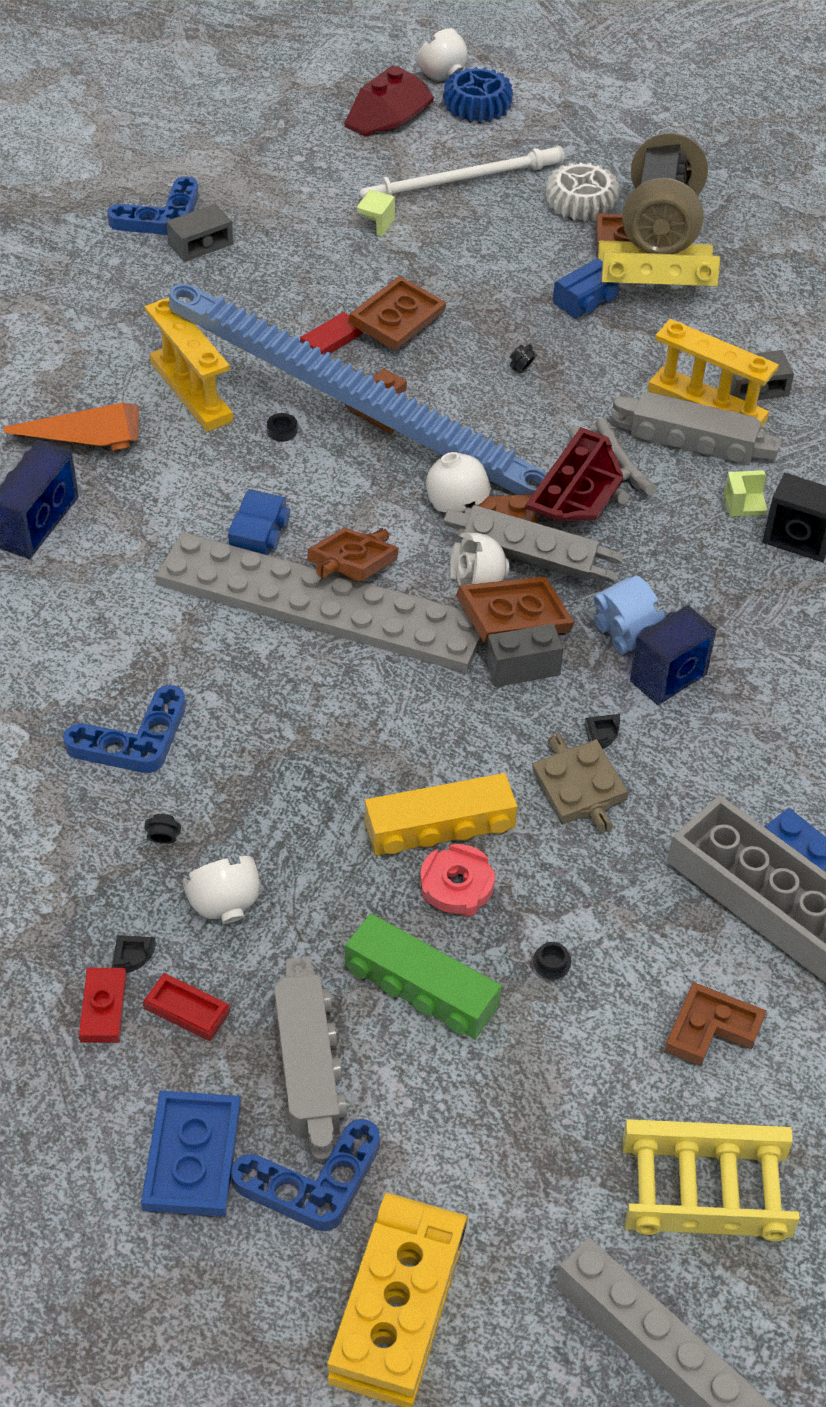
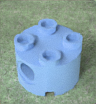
(626, 611)

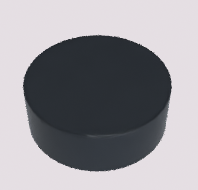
(282, 427)

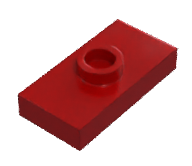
(102, 1005)

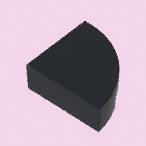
(603, 729)
(133, 952)

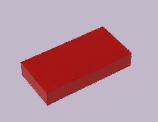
(332, 334)
(186, 1006)

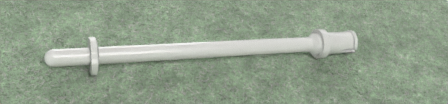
(535, 159)

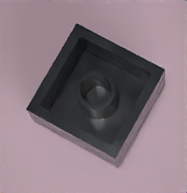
(798, 518)

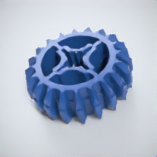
(478, 94)

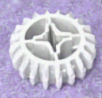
(582, 191)

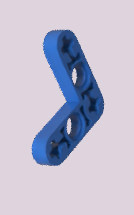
(131, 217)
(142, 742)
(322, 1190)

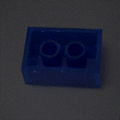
(36, 497)

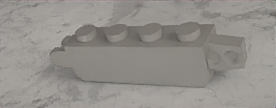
(694, 427)
(537, 543)
(307, 1058)

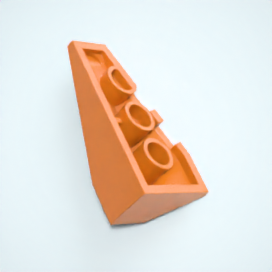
(100, 426)

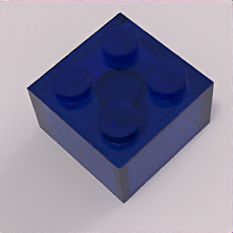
(672, 654)

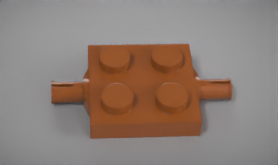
(353, 554)

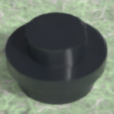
(522, 357)
(162, 829)
(552, 960)

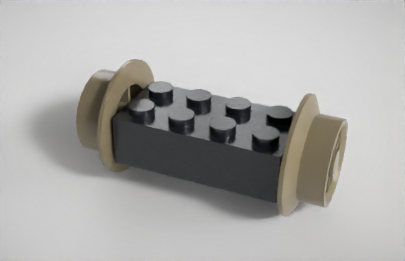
(665, 207)

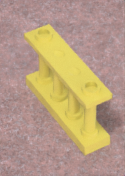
(629, 264)
(716, 1141)

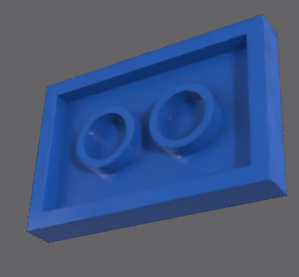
(191, 1153)

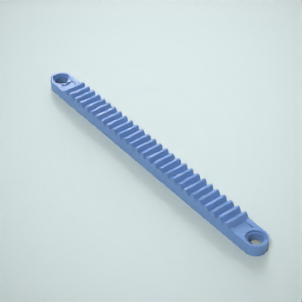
(352, 387)

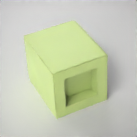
(379, 208)
(745, 493)

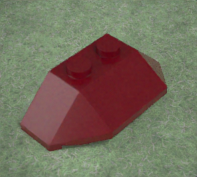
(388, 102)
(579, 480)

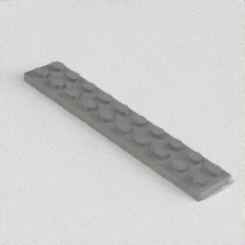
(326, 604)

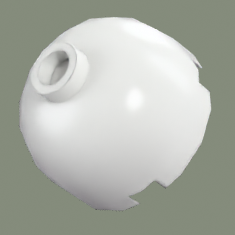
(442, 55)
(456, 482)
(477, 560)
(223, 889)

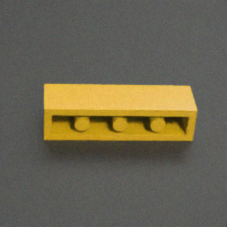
(440, 814)

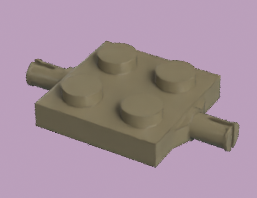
(580, 782)

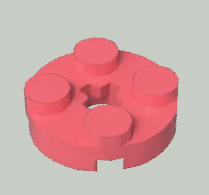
(453, 897)

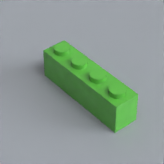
(422, 976)

